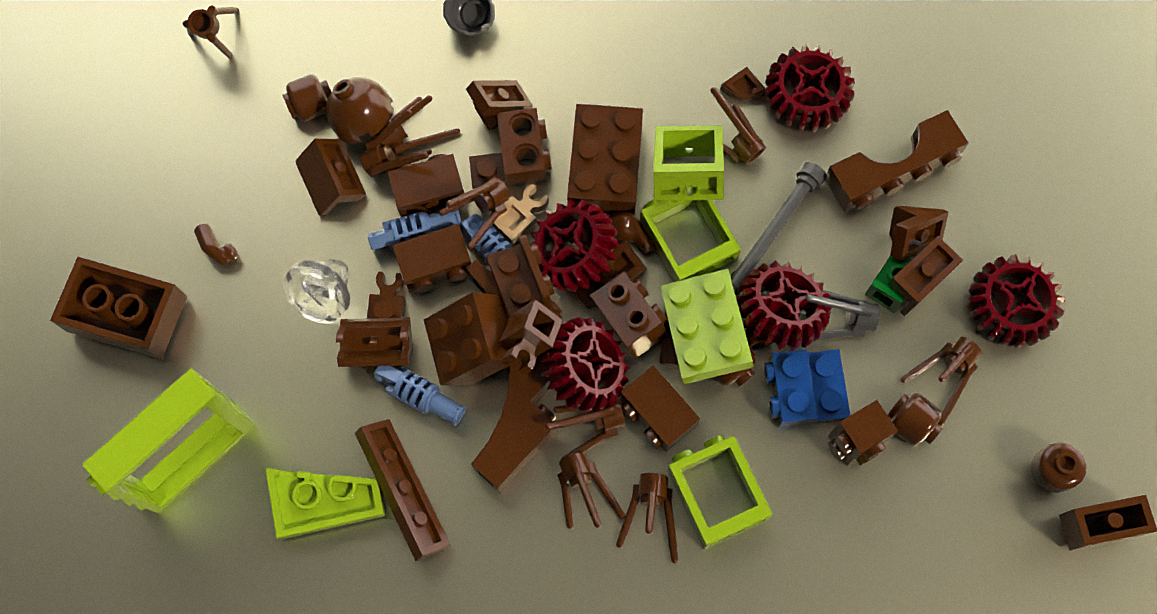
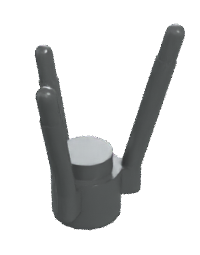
(859, 314)

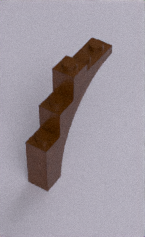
(522, 424)

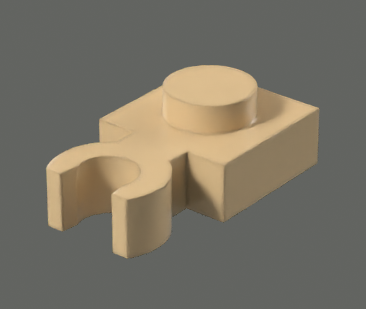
(519, 215)

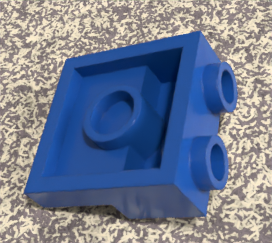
(807, 387)

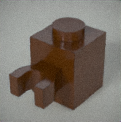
(529, 334)

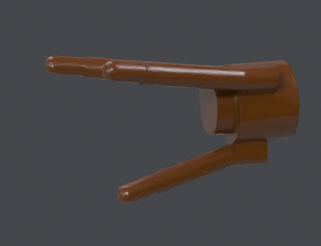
(206, 25)
(395, 139)
(747, 143)
(382, 158)
(487, 198)
(959, 358)
(607, 419)
(577, 472)
(652, 492)

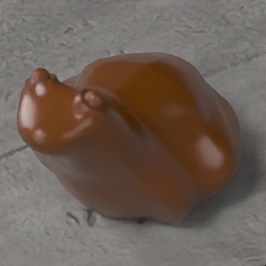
(631, 230)

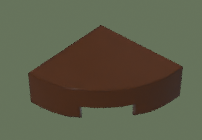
(743, 86)

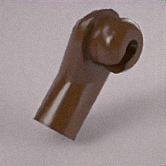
(210, 246)

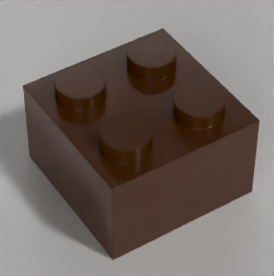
(468, 339)

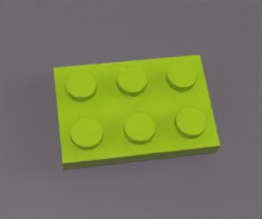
(706, 326)

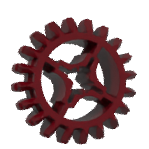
(812, 104)
(579, 225)
(779, 312)
(1041, 313)
(590, 371)

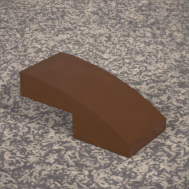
(626, 262)

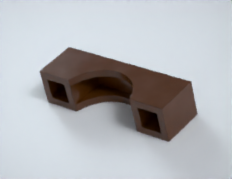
(860, 179)

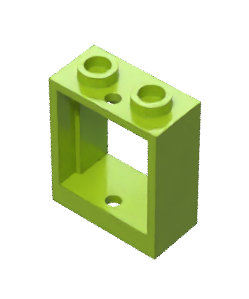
(705, 178)
(708, 262)
(733, 525)

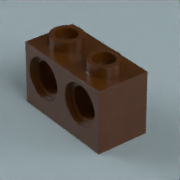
(518, 147)

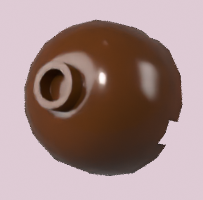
(358, 108)

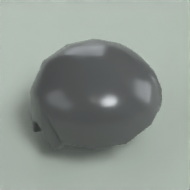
(469, 16)

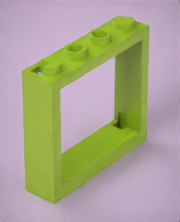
(145, 434)

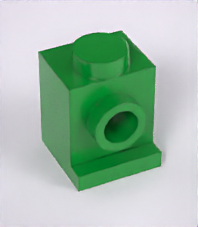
(881, 290)

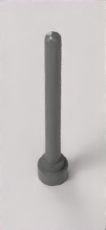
(809, 178)

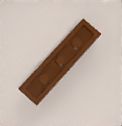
(402, 489)

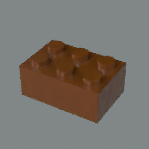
(605, 157)
(119, 308)

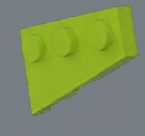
(320, 502)

